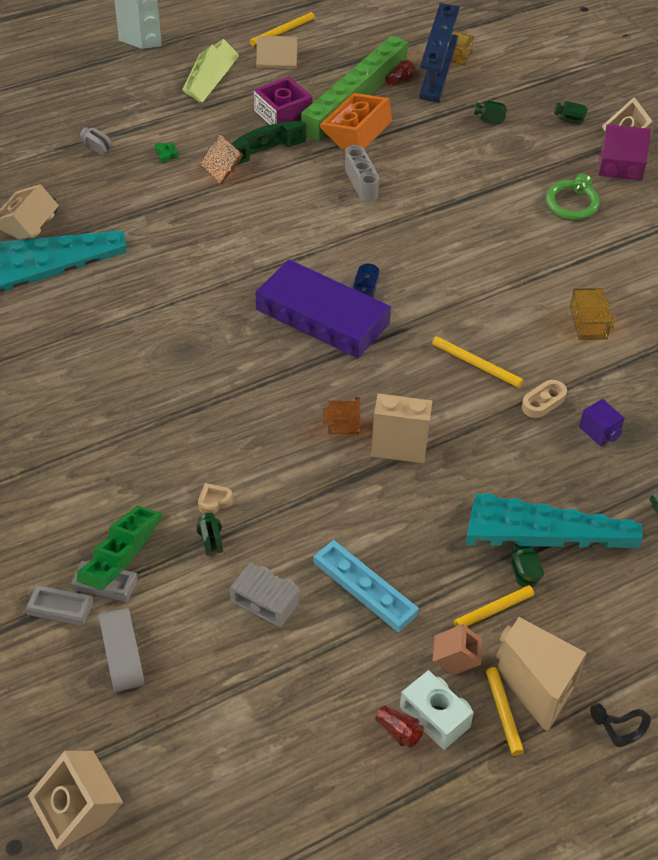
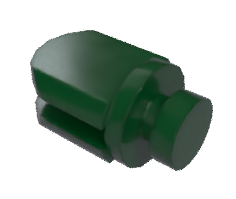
(491, 111)
(571, 112)
(208, 527)
(526, 566)

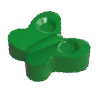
(166, 151)

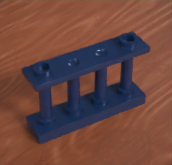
(439, 52)

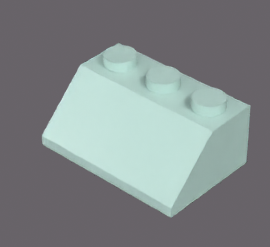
(138, 22)

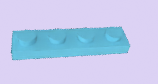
(366, 586)

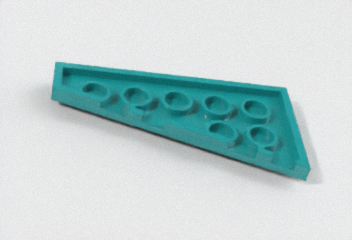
(45, 257)
(542, 525)

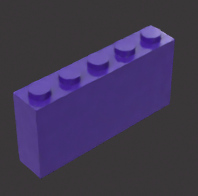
(323, 308)

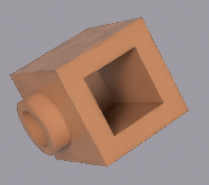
(457, 650)

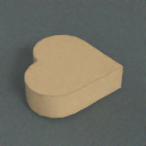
(214, 498)

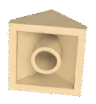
(277, 52)
(632, 116)

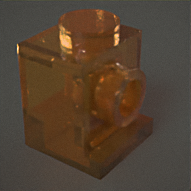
(342, 417)

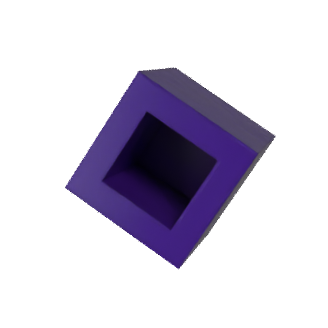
(602, 422)

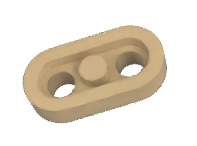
(541, 400)

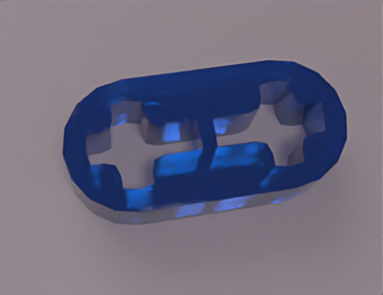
(369, 283)

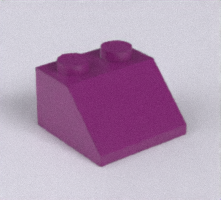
(624, 152)

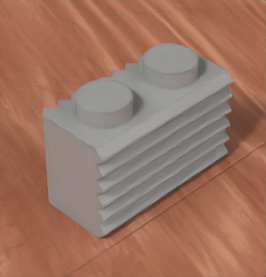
(265, 594)

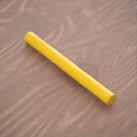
(285, 27)
(477, 362)

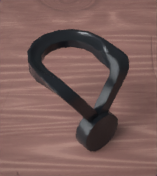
(601, 717)

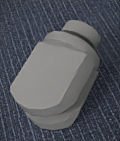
(96, 140)

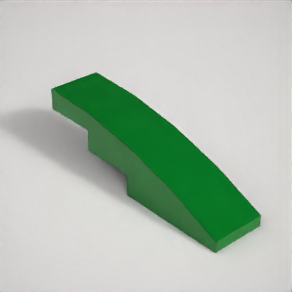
(120, 548)

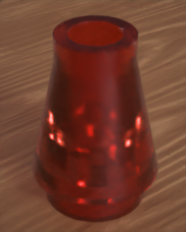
(402, 71)
(400, 726)

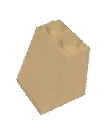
(401, 428)
(539, 669)

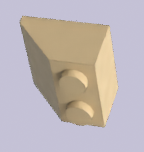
(27, 212)
(74, 797)

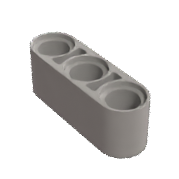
(361, 173)
(121, 650)

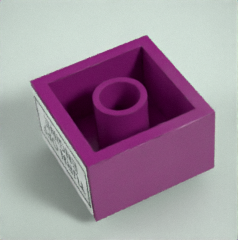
(281, 101)

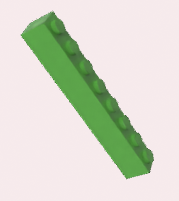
(362, 79)

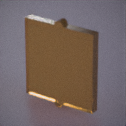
(221, 159)

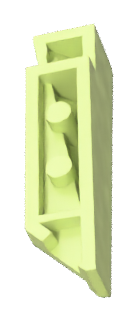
(209, 70)

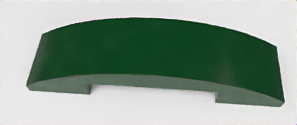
(269, 136)

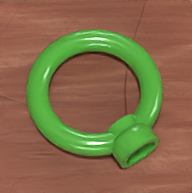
(580, 185)

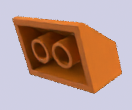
(358, 120)

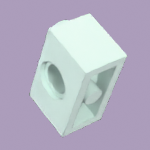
(441, 725)

